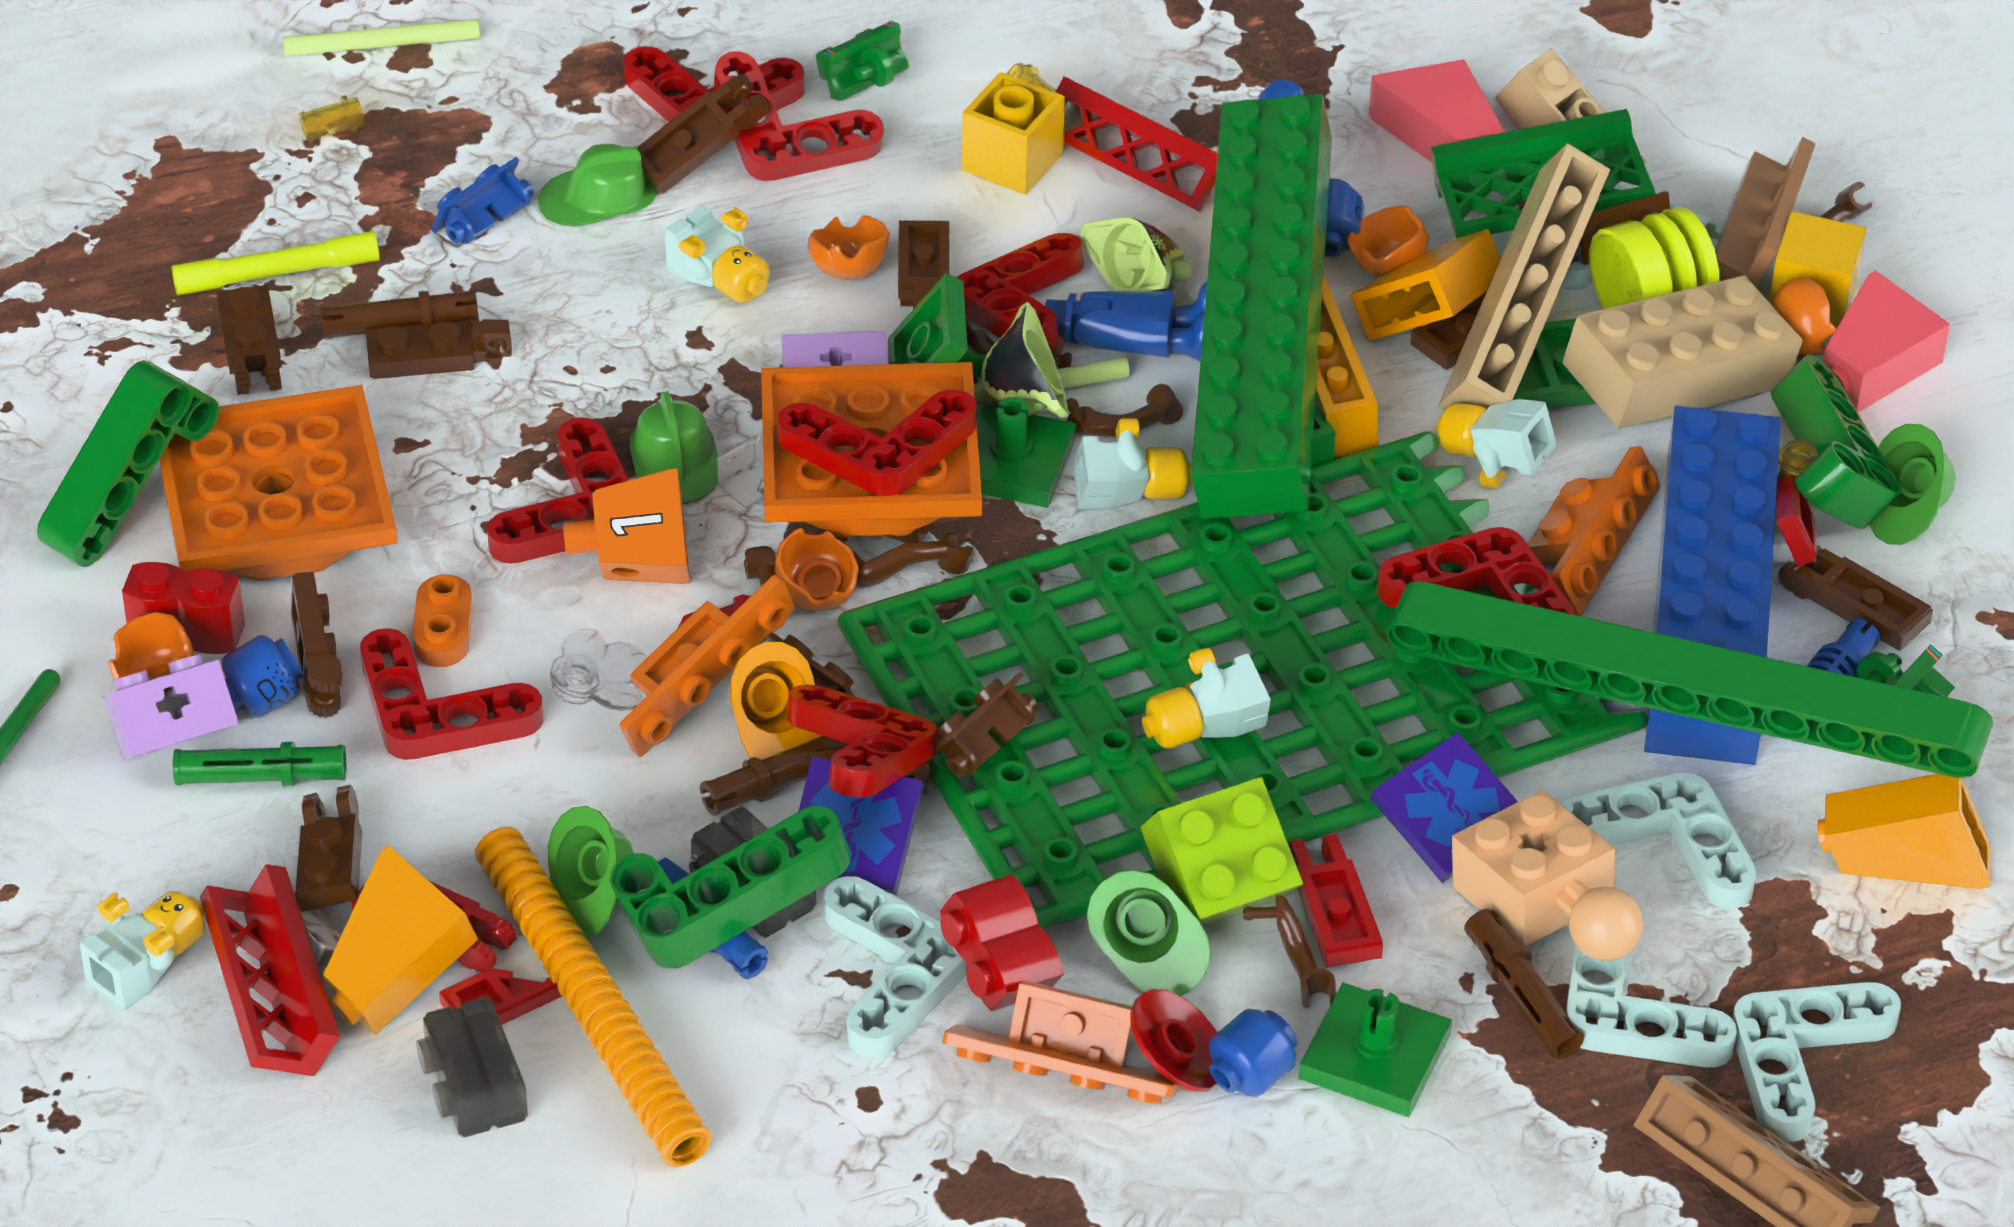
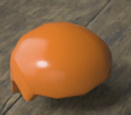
(1388, 240)
(849, 251)
(1807, 312)
(816, 570)
(149, 645)

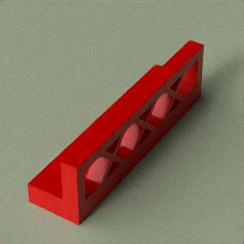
(1148, 134)
(285, 978)

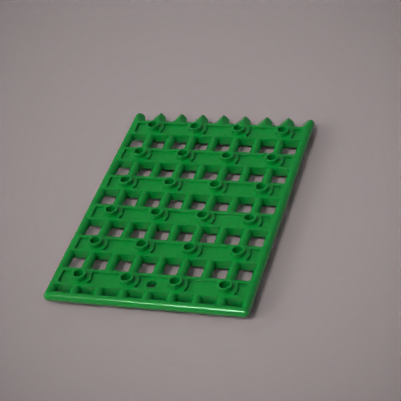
(1161, 647)

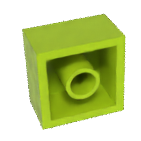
(1223, 851)

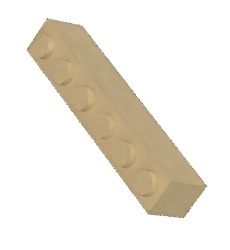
(1526, 280)

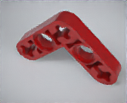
(782, 76)
(773, 137)
(1004, 284)
(813, 432)
(576, 507)
(1490, 558)
(420, 714)
(880, 739)

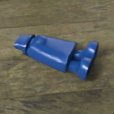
(1132, 321)

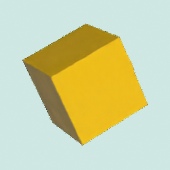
(1012, 133)
(1822, 252)

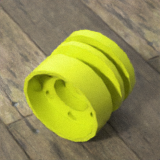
(1651, 257)

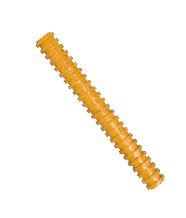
(593, 997)

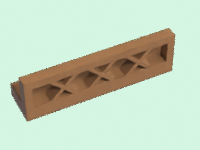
(1760, 214)
(1748, 1158)

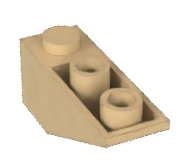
(1546, 94)

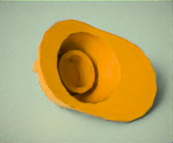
(760, 698)

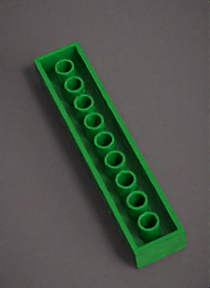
(1263, 308)

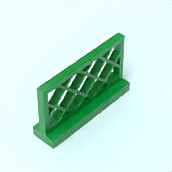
(1513, 159)

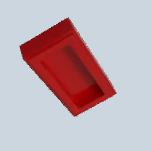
(1796, 521)

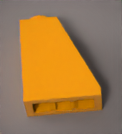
(1428, 286)
(1908, 832)
(394, 943)

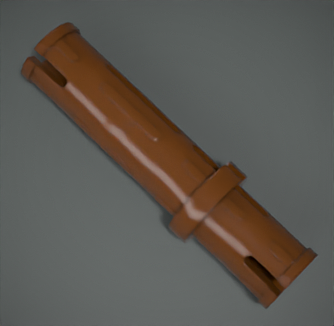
(420, 310)
(762, 777)
(1511, 965)

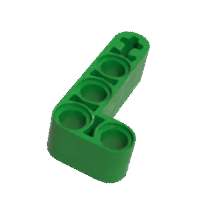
(120, 458)
(1850, 472)
(801, 850)

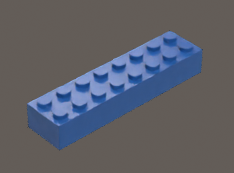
(1715, 559)

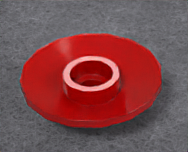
(1174, 1038)

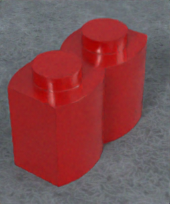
(201, 600)
(999, 940)

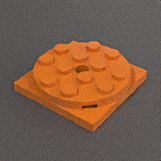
(876, 401)
(308, 448)

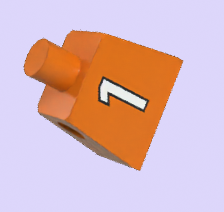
(636, 530)

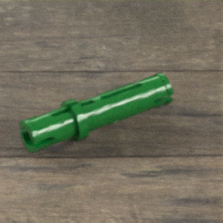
(260, 764)

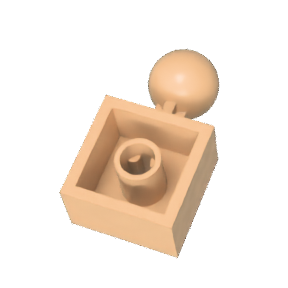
(1547, 873)

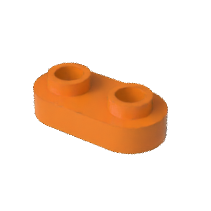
(442, 620)

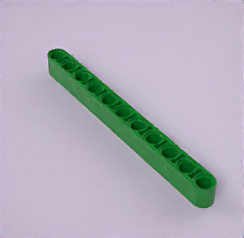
(1691, 679)

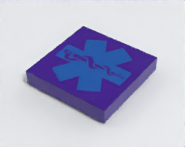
(1439, 798)
(874, 826)

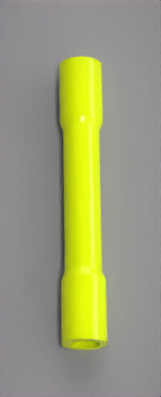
(217, 272)

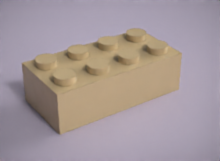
(1681, 351)

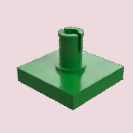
(936, 330)
(1020, 453)
(1375, 1049)

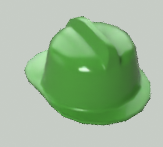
(601, 186)
(676, 437)
(1925, 481)
(580, 865)
(1149, 932)

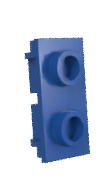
(466, 209)

